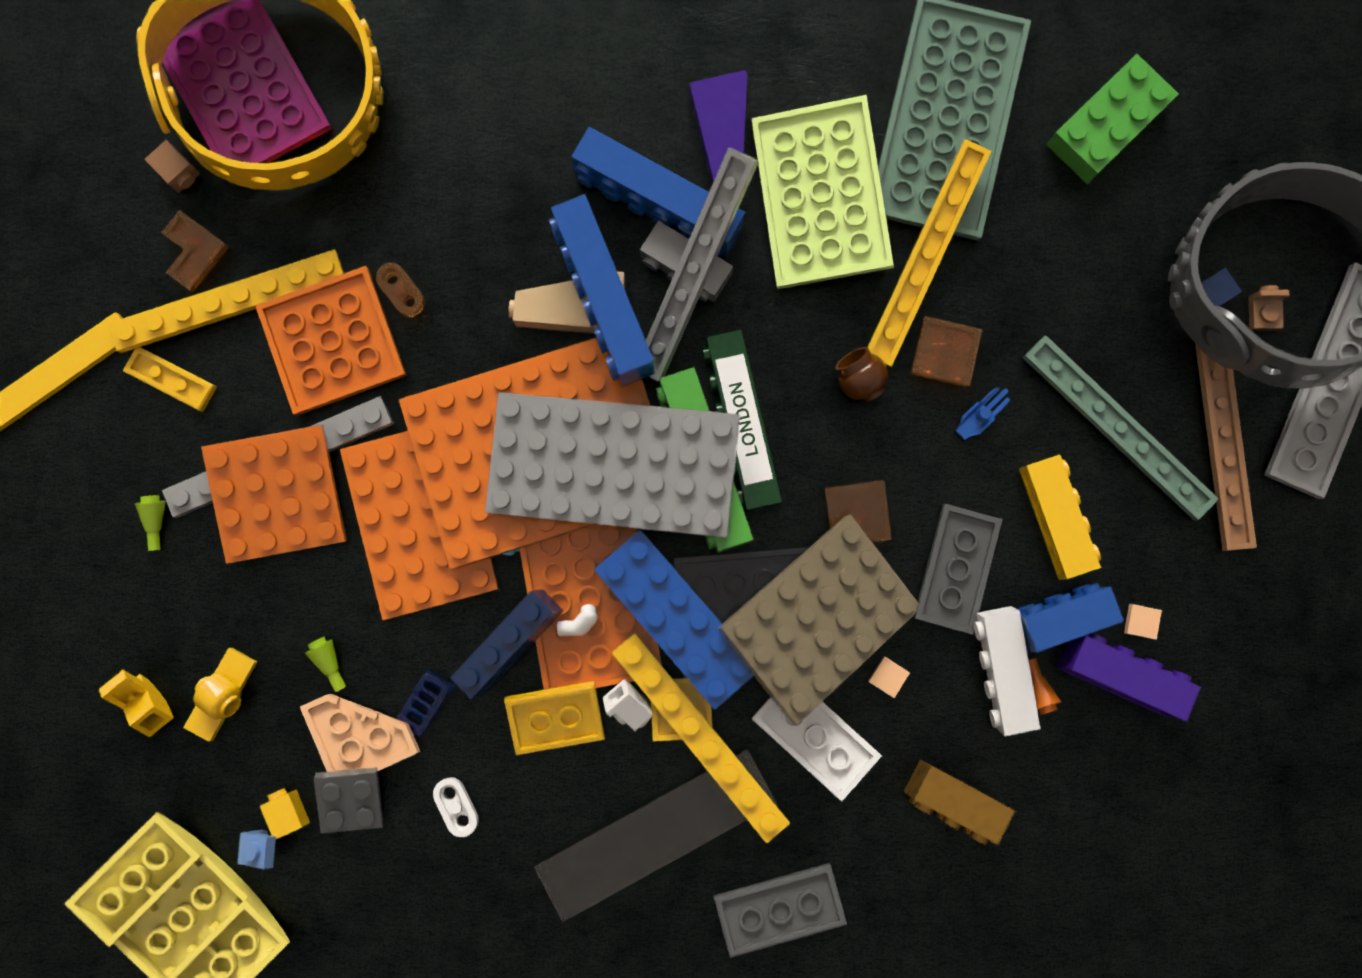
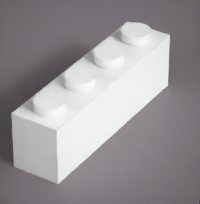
(1007, 671)

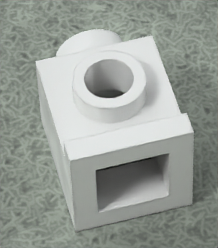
(628, 705)

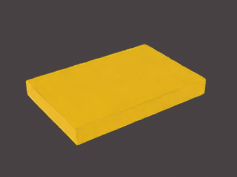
(554, 718)

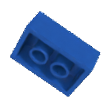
(1069, 616)

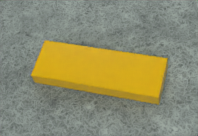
(169, 379)
(236, 668)

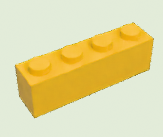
(1060, 517)

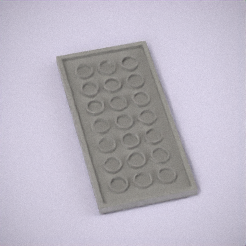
(613, 464)

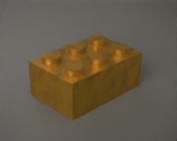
(958, 803)

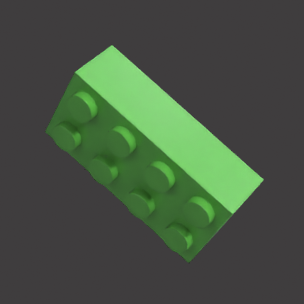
(1112, 118)

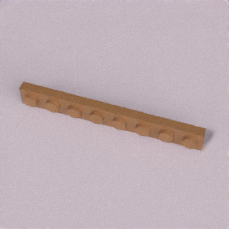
(1226, 454)

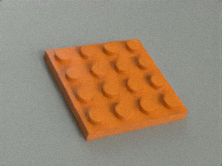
(330, 340)
(274, 493)

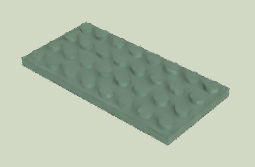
(950, 88)

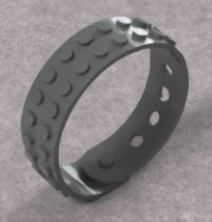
(1220, 331)

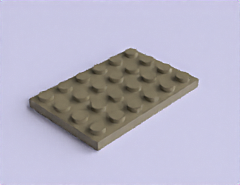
(820, 619)

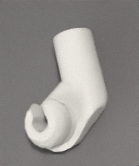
(581, 624)

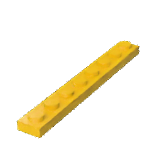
(928, 251)
(221, 302)
(701, 738)

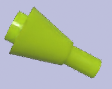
(151, 515)
(324, 657)

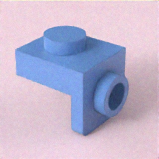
(256, 849)

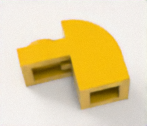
(140, 701)

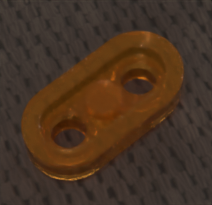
(401, 290)

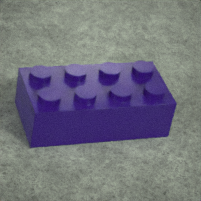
(1129, 676)

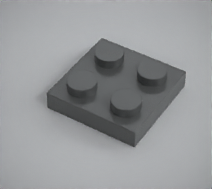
(348, 800)

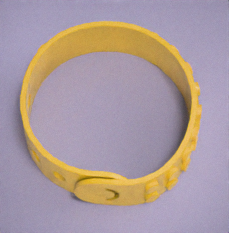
(164, 22)

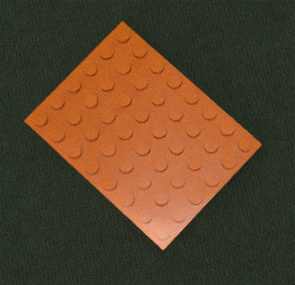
(454, 443)

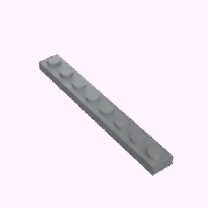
(699, 258)
(339, 431)

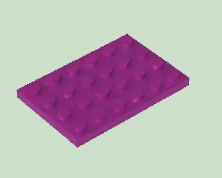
(243, 84)

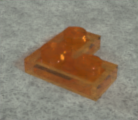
(199, 253)

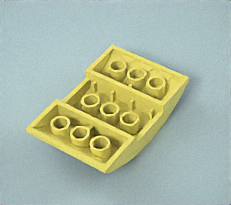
(178, 908)

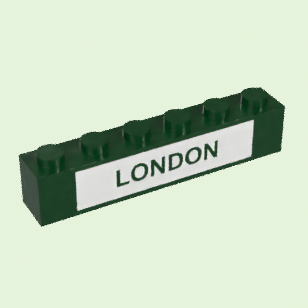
(737, 395)

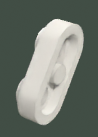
(454, 807)

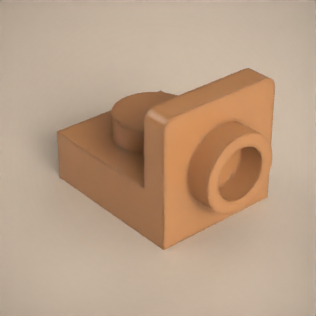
(1267, 308)

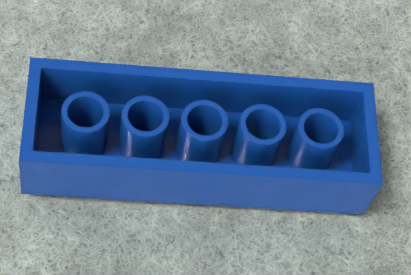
(644, 186)
(604, 293)
(674, 618)

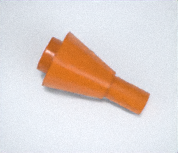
(1044, 694)

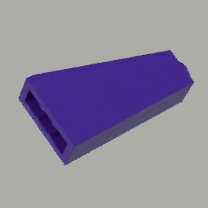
(720, 116)

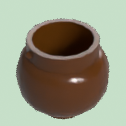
(862, 375)

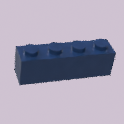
(507, 644)

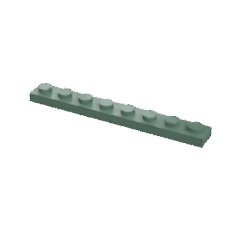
(1120, 428)

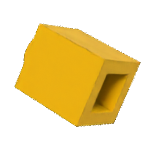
(284, 813)

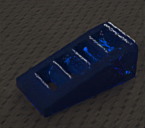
(438, 682)

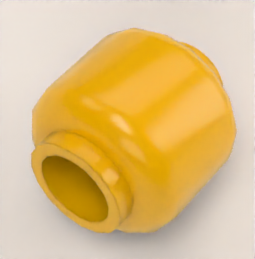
(217, 696)

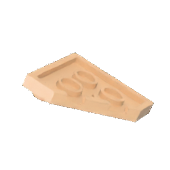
(356, 736)

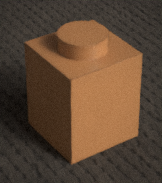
(172, 166)

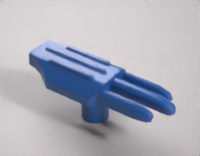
(981, 416)

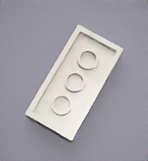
(821, 745)

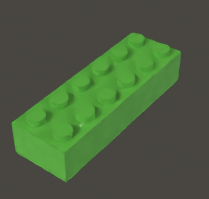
(684, 392)

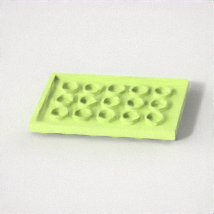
(822, 192)

